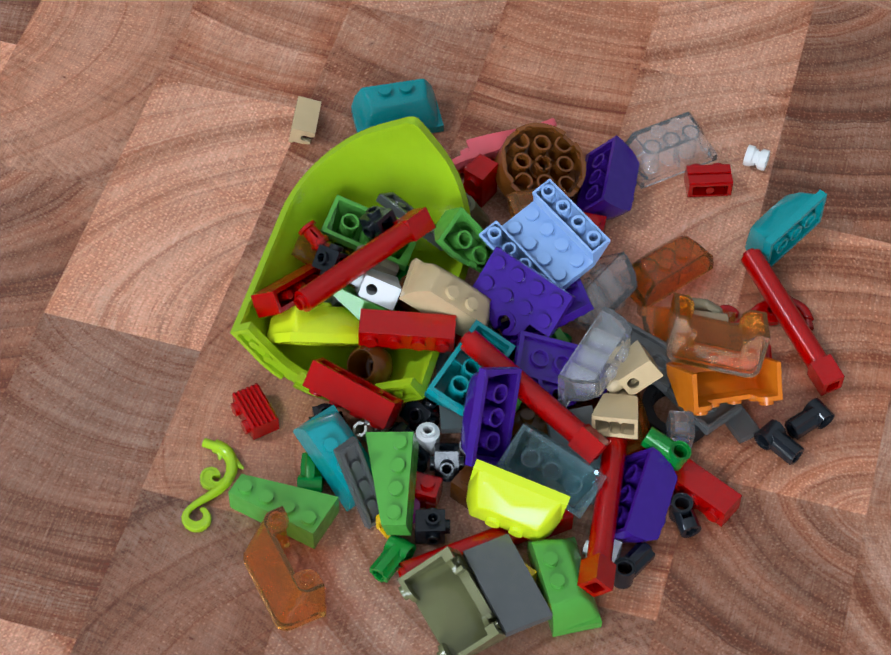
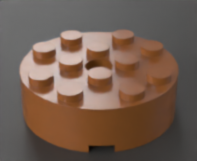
(539, 154)

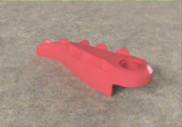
(486, 145)

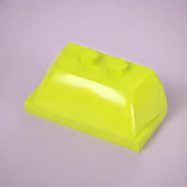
(319, 327)
(514, 502)

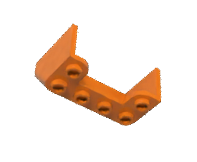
(705, 389)

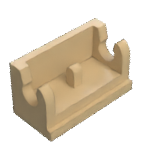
(304, 120)

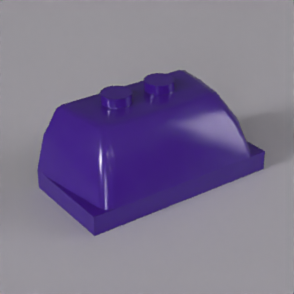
(609, 180)
(489, 413)
(644, 496)

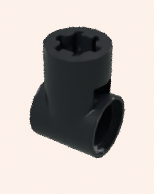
(685, 519)

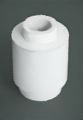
(427, 436)

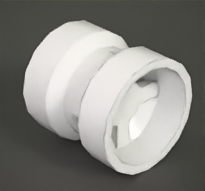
(756, 157)

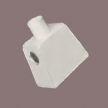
(383, 288)

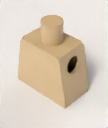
(636, 372)
(617, 415)

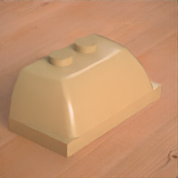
(441, 292)

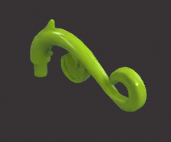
(214, 488)

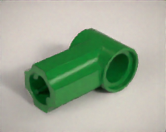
(668, 447)
(310, 476)
(395, 551)

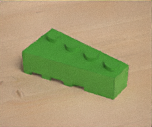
(394, 476)
(308, 510)

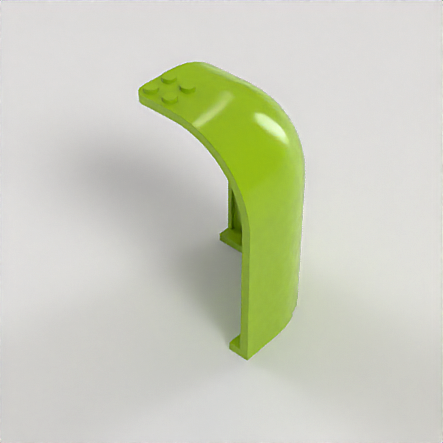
(377, 160)

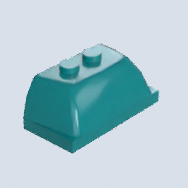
(395, 101)
(786, 224)
(452, 381)
(319, 439)

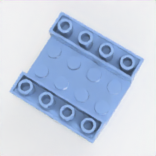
(550, 236)

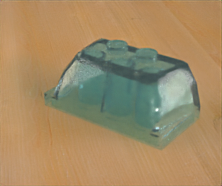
(554, 466)

